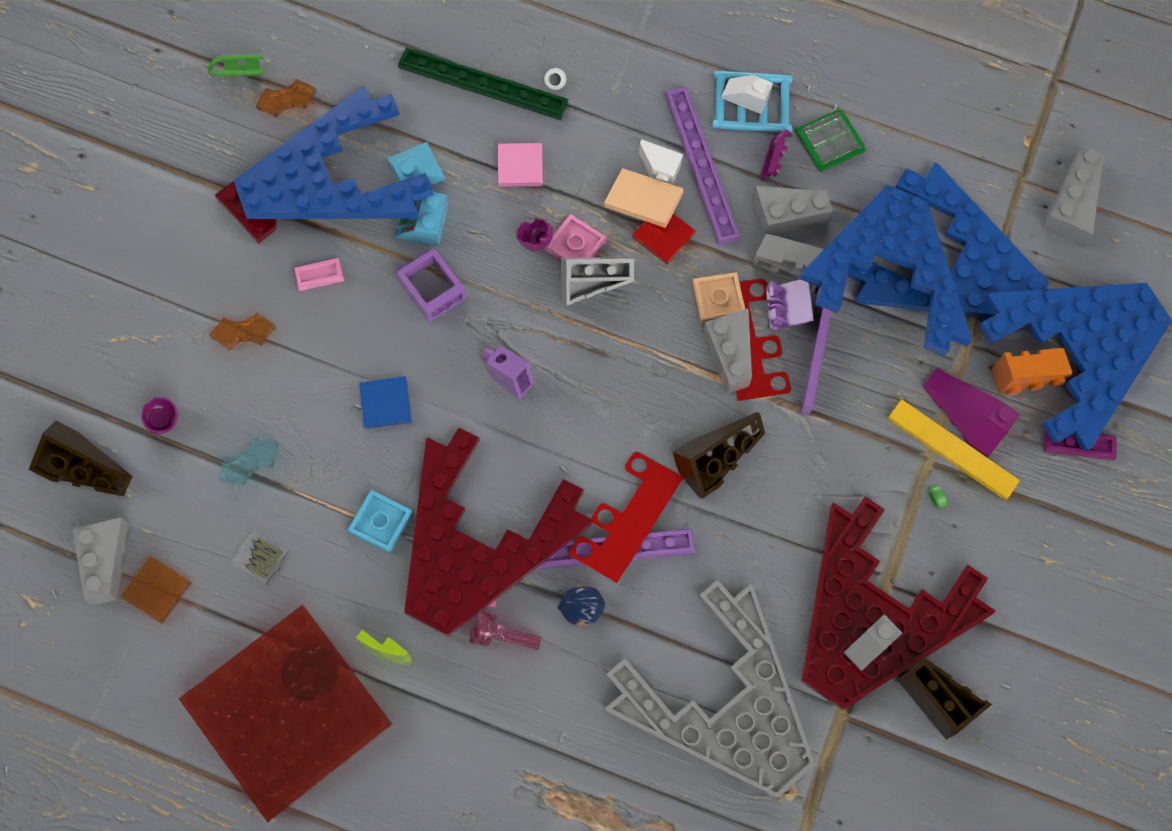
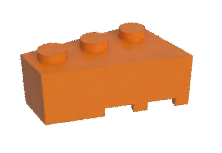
(1031, 371)

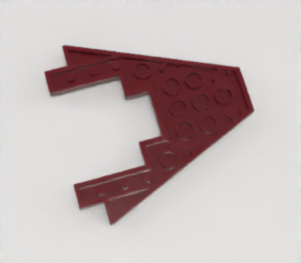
(458, 575)

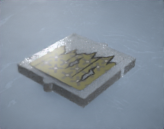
(259, 557)

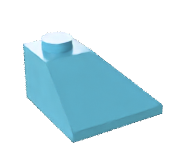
(416, 162)

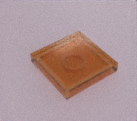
(156, 590)

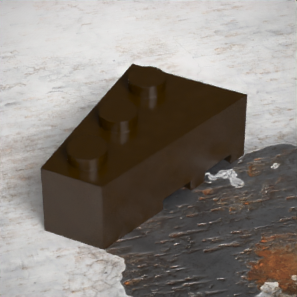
(941, 698)

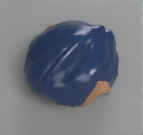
(582, 605)

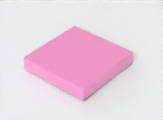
(520, 164)
(575, 240)

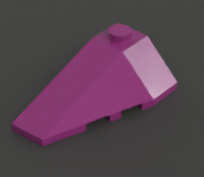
(975, 413)

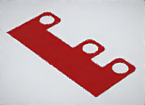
(760, 382)
(632, 525)

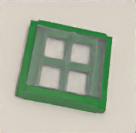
(830, 140)

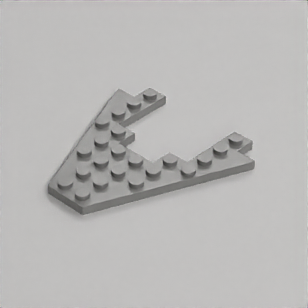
(755, 733)

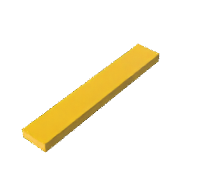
(953, 450)

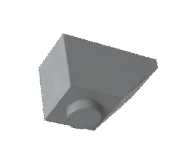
(872, 642)

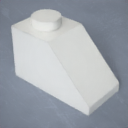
(748, 92)
(660, 162)

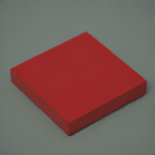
(664, 241)

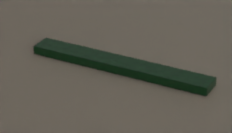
(483, 83)

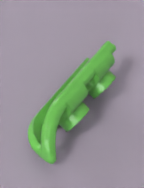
(232, 68)

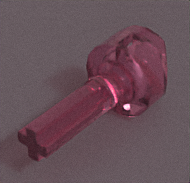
(487, 629)

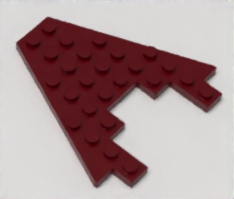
(851, 604)

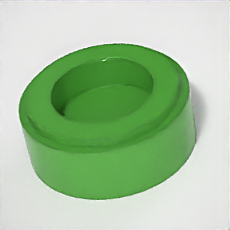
(937, 496)

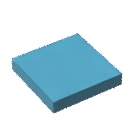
(380, 521)

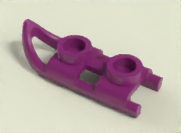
(775, 152)

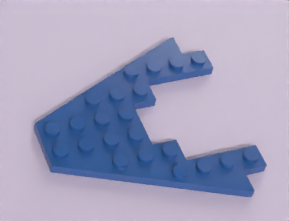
(296, 182)
(902, 232)
(984, 267)

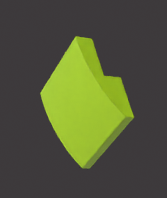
(388, 650)

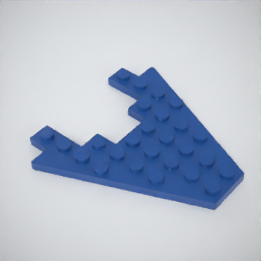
(1105, 333)

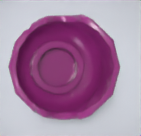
(535, 235)
(159, 415)

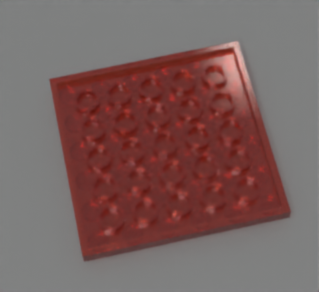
(285, 712)

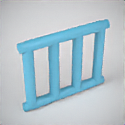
(741, 123)

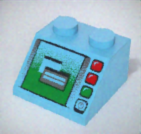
(429, 225)

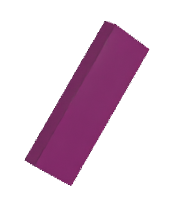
(1102, 449)

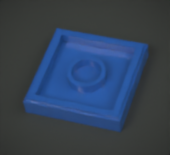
(385, 402)

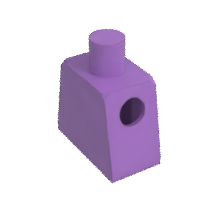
(508, 370)

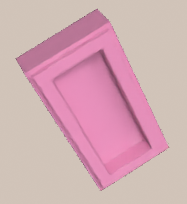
(319, 274)

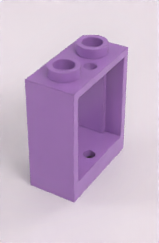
(441, 303)

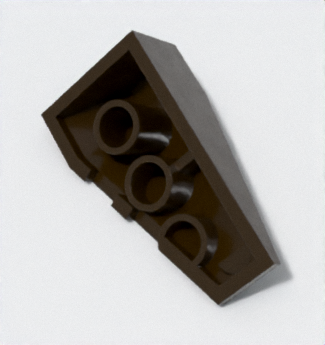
(711, 456)
(72, 458)

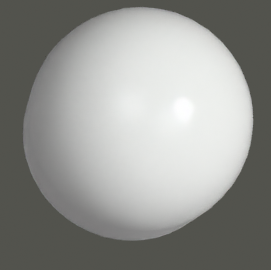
(547, 78)

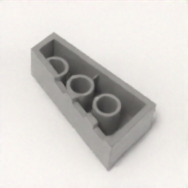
(1077, 199)

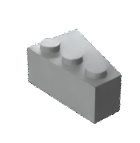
(790, 209)
(785, 257)
(592, 275)
(730, 348)
(100, 558)

